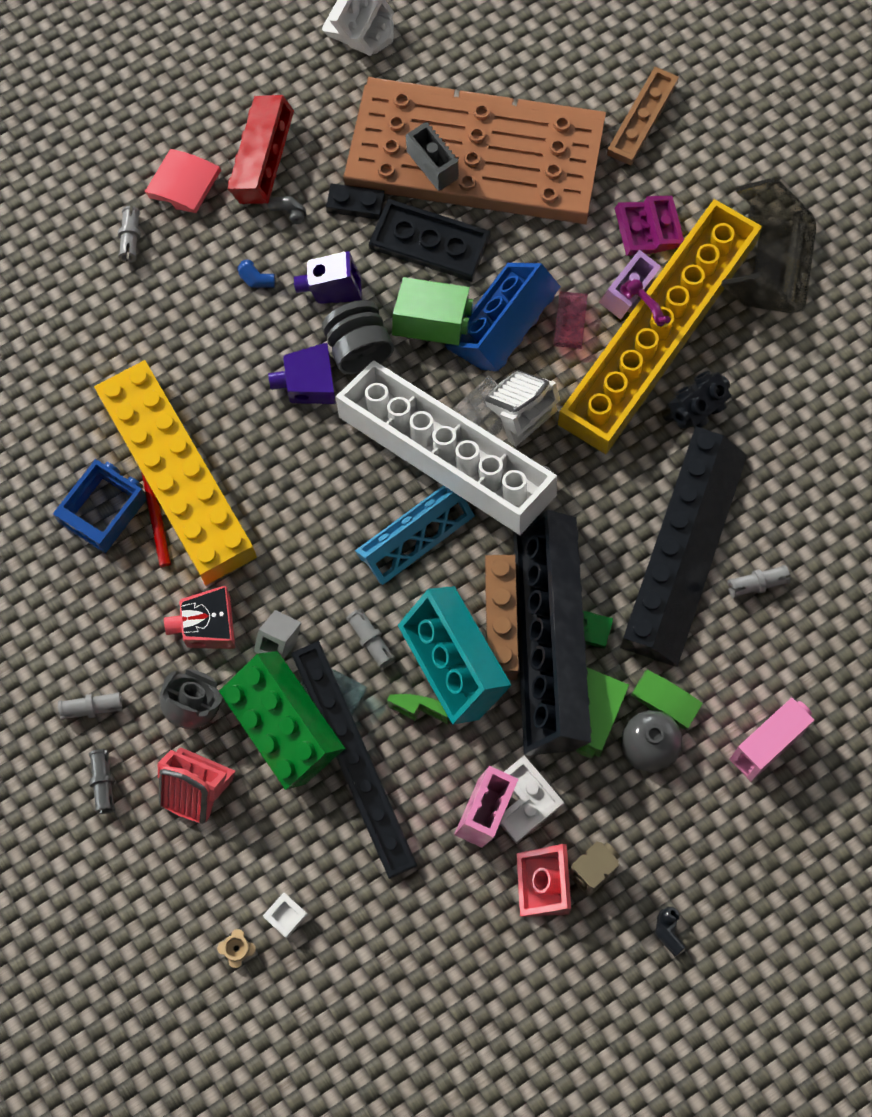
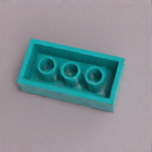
(454, 655)

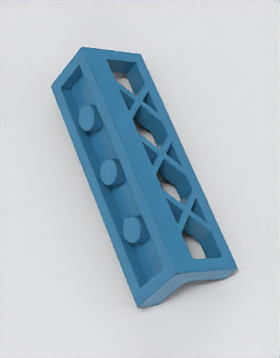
(407, 526)

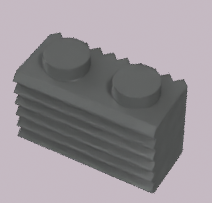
(432, 156)

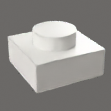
(285, 915)

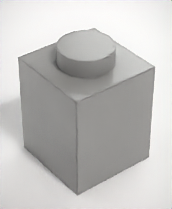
(277, 634)

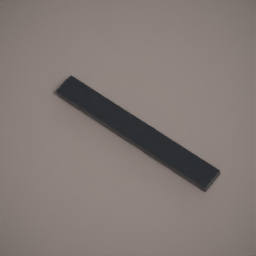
(355, 761)

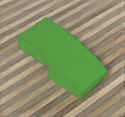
(666, 697)
(411, 705)

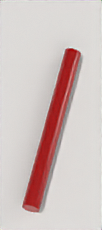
(157, 526)

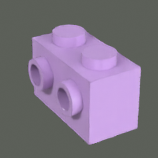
(640, 268)

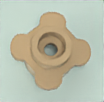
(227, 948)

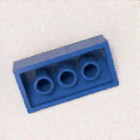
(505, 314)

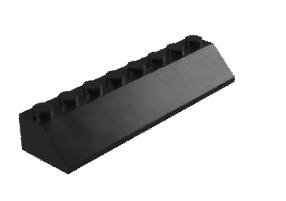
(684, 548)
(551, 636)

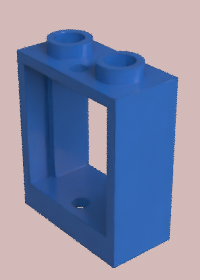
(82, 490)

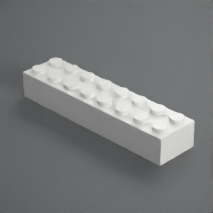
(447, 447)

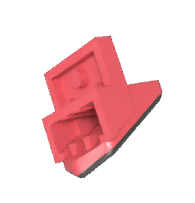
(191, 784)

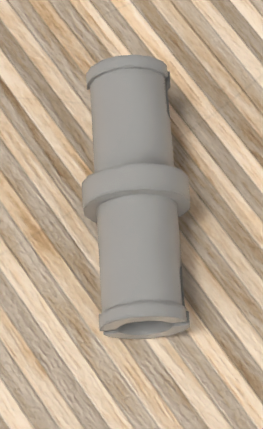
(129, 234)
(758, 581)
(370, 638)
(90, 706)

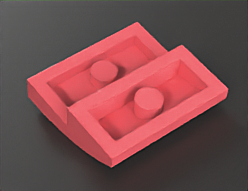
(183, 180)

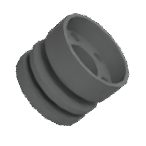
(357, 336)

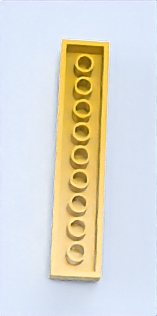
(640, 348)

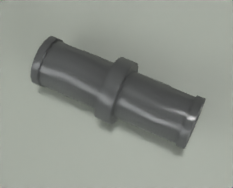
(102, 781)

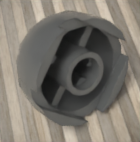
(189, 699)
(651, 741)

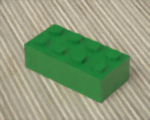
(281, 719)

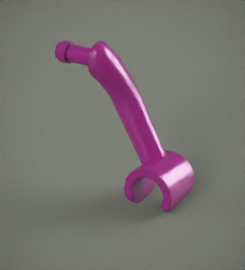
(631, 288)

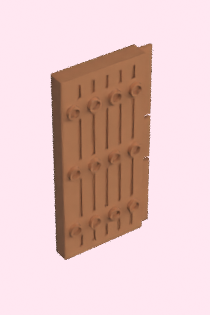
(510, 157)

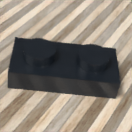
(355, 201)

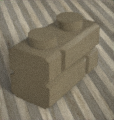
(594, 867)

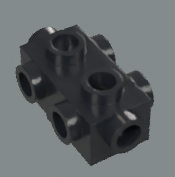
(699, 400)

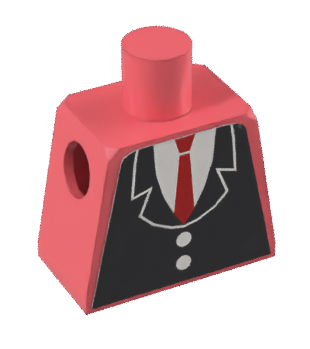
(204, 620)

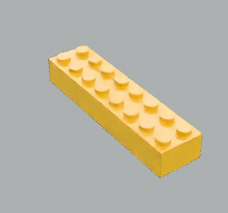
(176, 472)

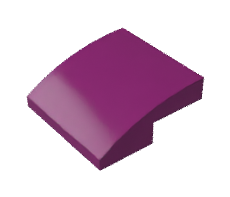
(649, 225)

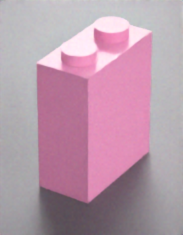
(772, 738)
(486, 807)

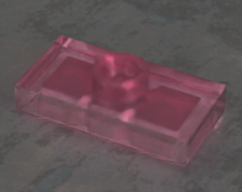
(570, 320)

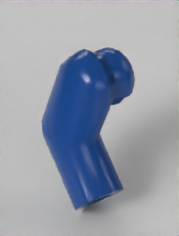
(252, 276)

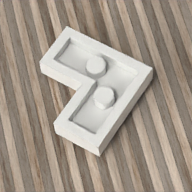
(535, 801)

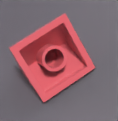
(544, 881)

